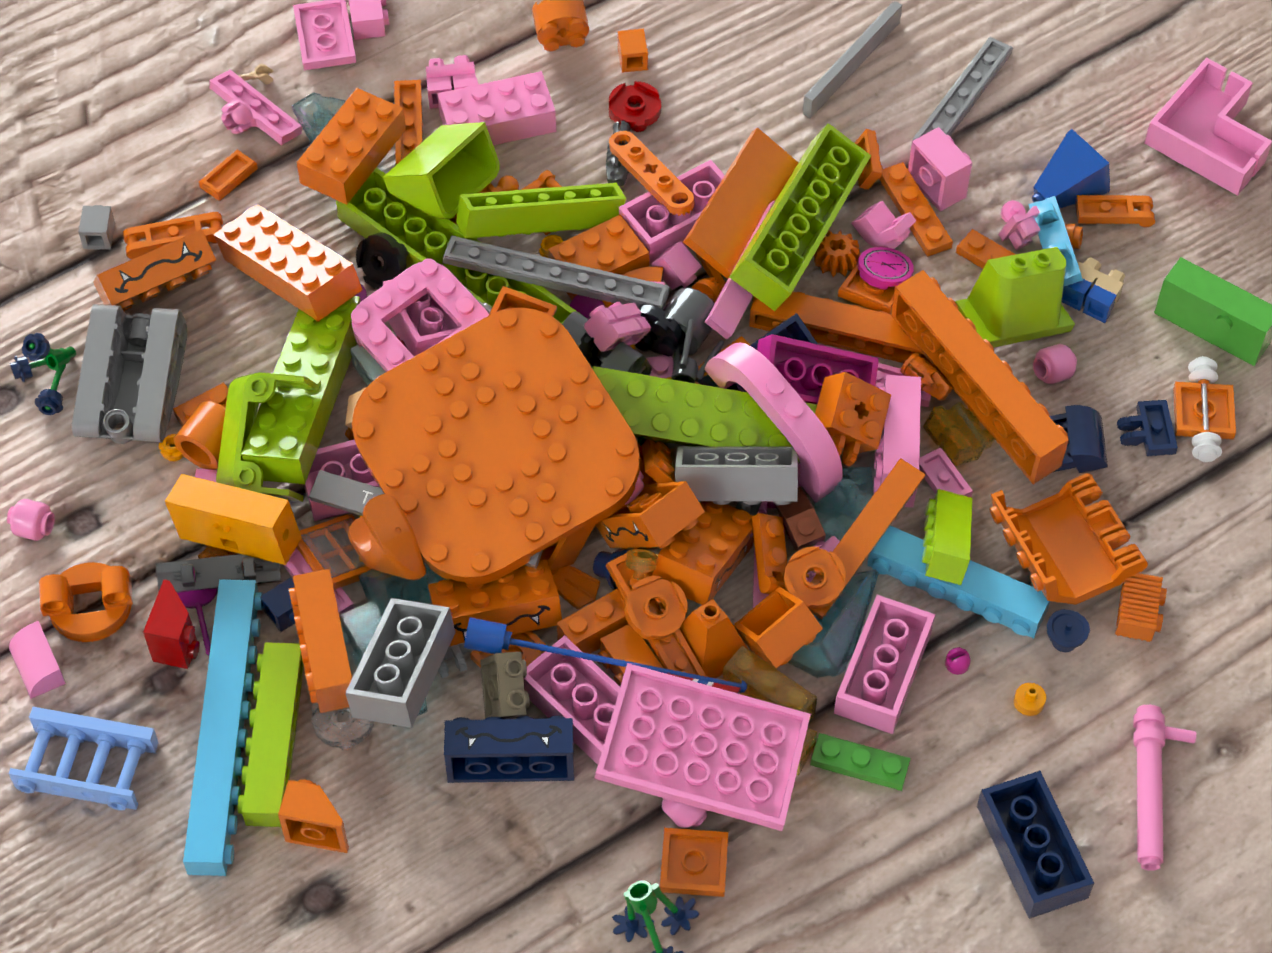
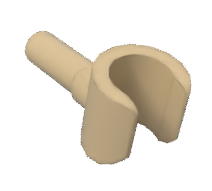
(261, 72)

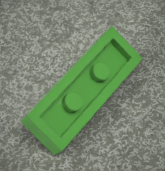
(860, 761)

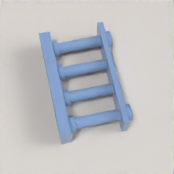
(77, 730)

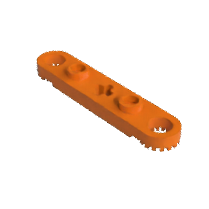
(651, 173)

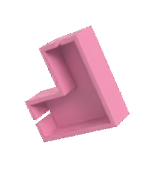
(1200, 128)

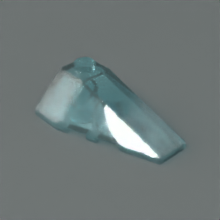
(840, 630)

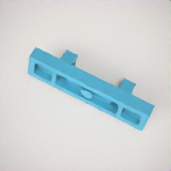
(1054, 234)

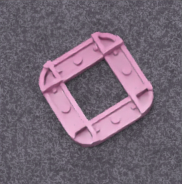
(418, 280)

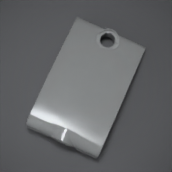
(129, 374)

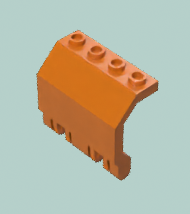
(1069, 543)

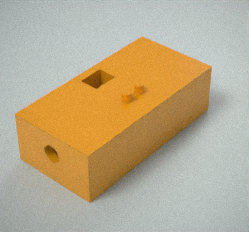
(233, 519)

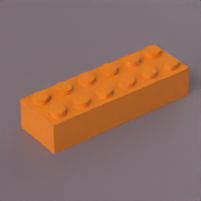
(288, 262)

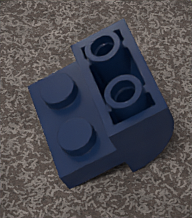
(1086, 439)

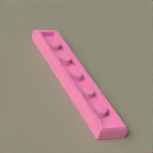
(732, 300)

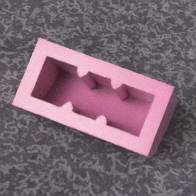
(35, 660)

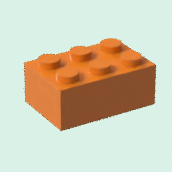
(605, 247)

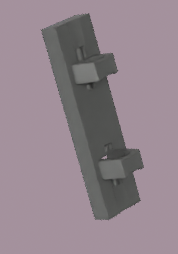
(210, 570)

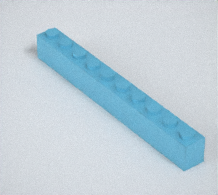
(222, 729)

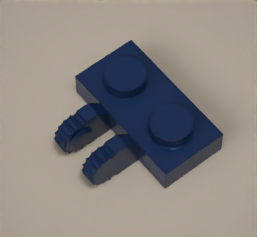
(1155, 426)

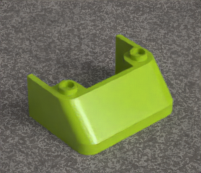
(240, 412)

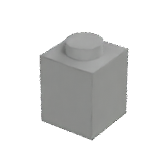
(97, 227)

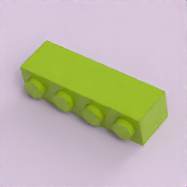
(947, 536)

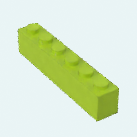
(538, 210)
(273, 733)

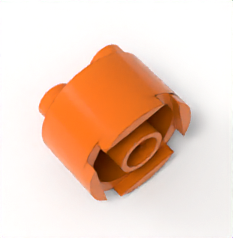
(560, 23)

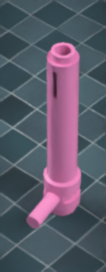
(1149, 741)

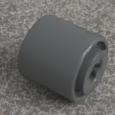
(688, 305)

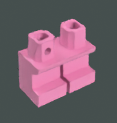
(449, 76)

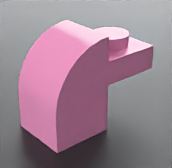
(881, 228)

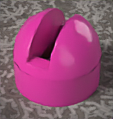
(960, 664)

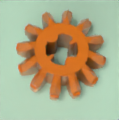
(837, 253)

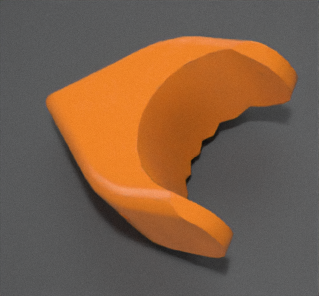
(387, 539)

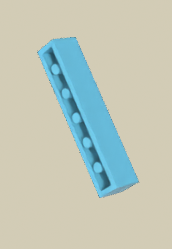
(982, 589)

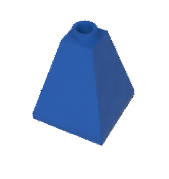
(1072, 172)

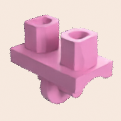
(1019, 226)

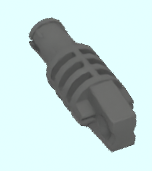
(615, 170)

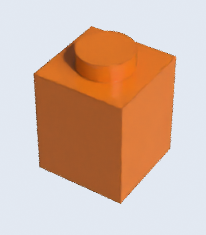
(632, 50)

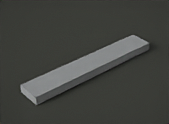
(852, 59)
(968, 88)

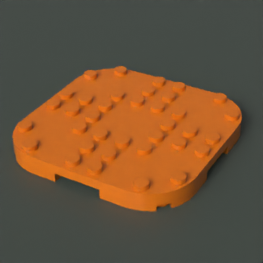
(496, 444)

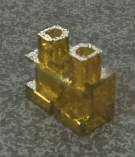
(958, 433)

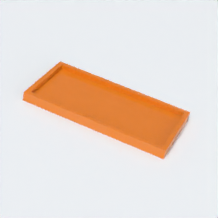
(740, 202)

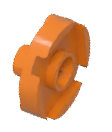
(819, 561)
(649, 624)

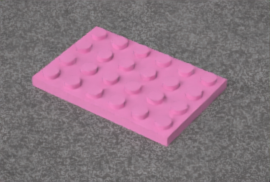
(703, 746)

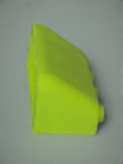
(442, 167)

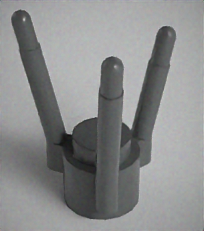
(686, 368)

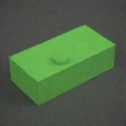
(1216, 311)

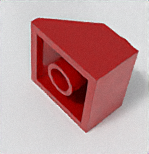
(170, 630)

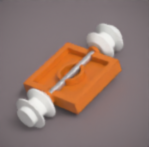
(1204, 409)

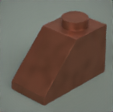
(801, 522)

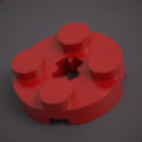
(638, 117)

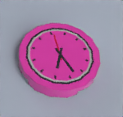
(884, 267)

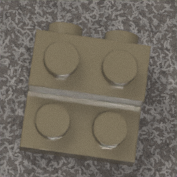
(504, 685)

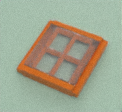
(329, 547)

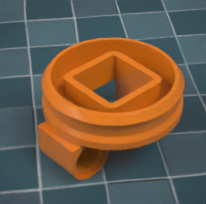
(58, 600)

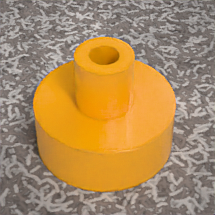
(1029, 699)

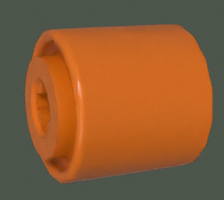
(202, 434)

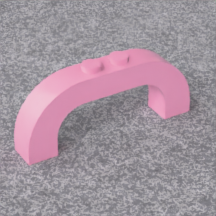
(787, 410)

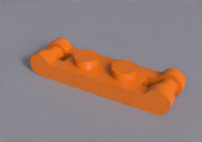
(167, 231)

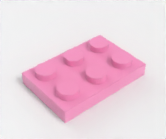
(324, 34)

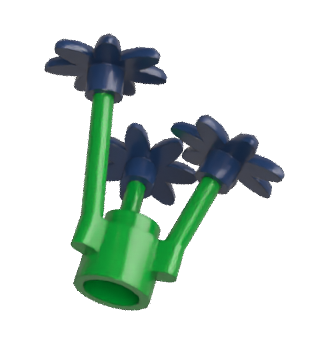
(642, 899)

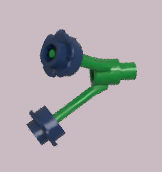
(39, 351)

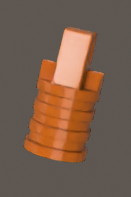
(931, 379)

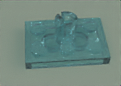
(845, 503)

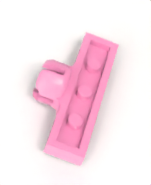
(251, 109)

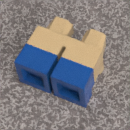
(1096, 291)

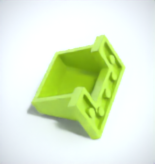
(1019, 298)

